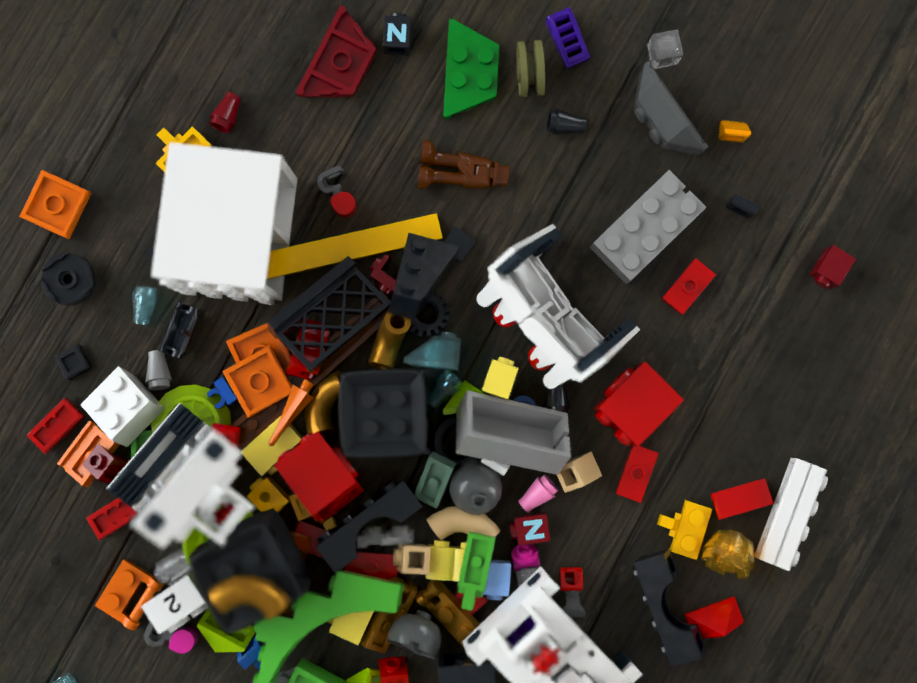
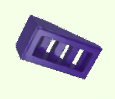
(561, 16)

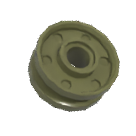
(530, 68)

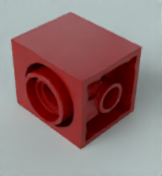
(636, 404)
(319, 476)

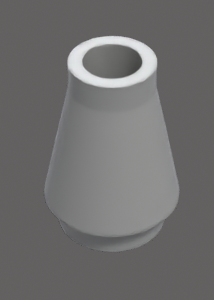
(158, 373)

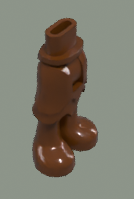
(473, 170)

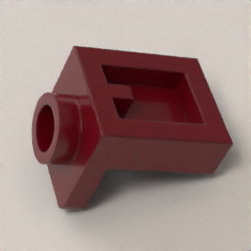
(103, 464)

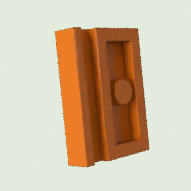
(80, 449)

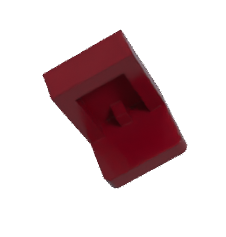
(385, 282)

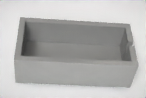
(647, 227)
(512, 433)

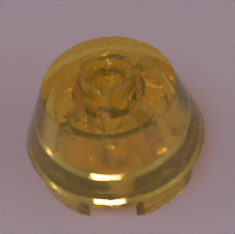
(729, 553)

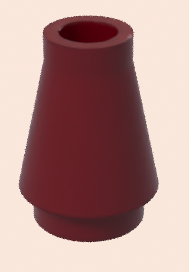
(225, 114)

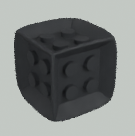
(385, 413)
(257, 548)

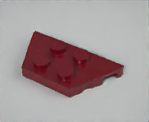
(339, 60)

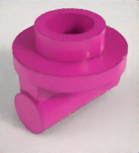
(525, 556)

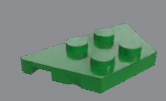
(469, 69)

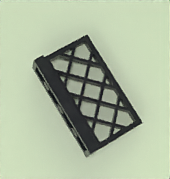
(311, 300)

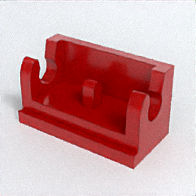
(295, 366)

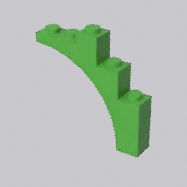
(350, 594)

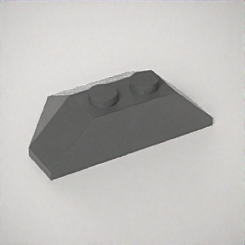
(664, 115)

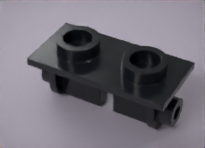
(179, 330)

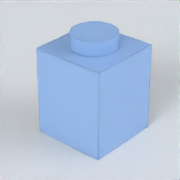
(498, 579)

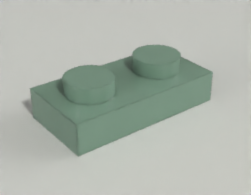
(434, 480)

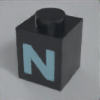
(397, 34)

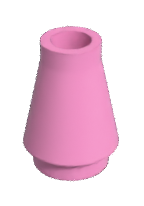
(538, 493)

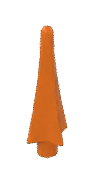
(295, 404)

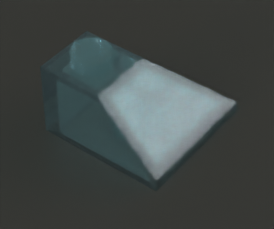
(437, 353)

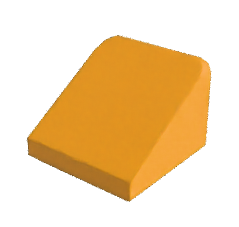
(734, 131)

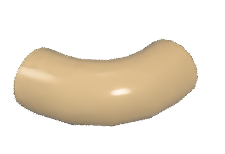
(453, 520)

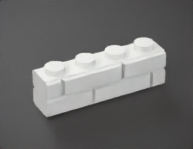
(791, 513)

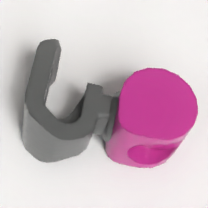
(179, 640)

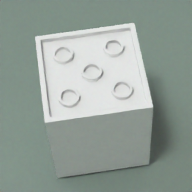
(222, 221)

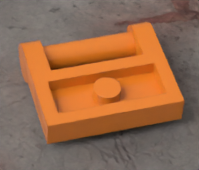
(121, 591)

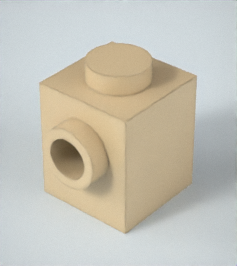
(579, 472)
(412, 558)

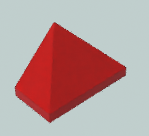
(717, 618)

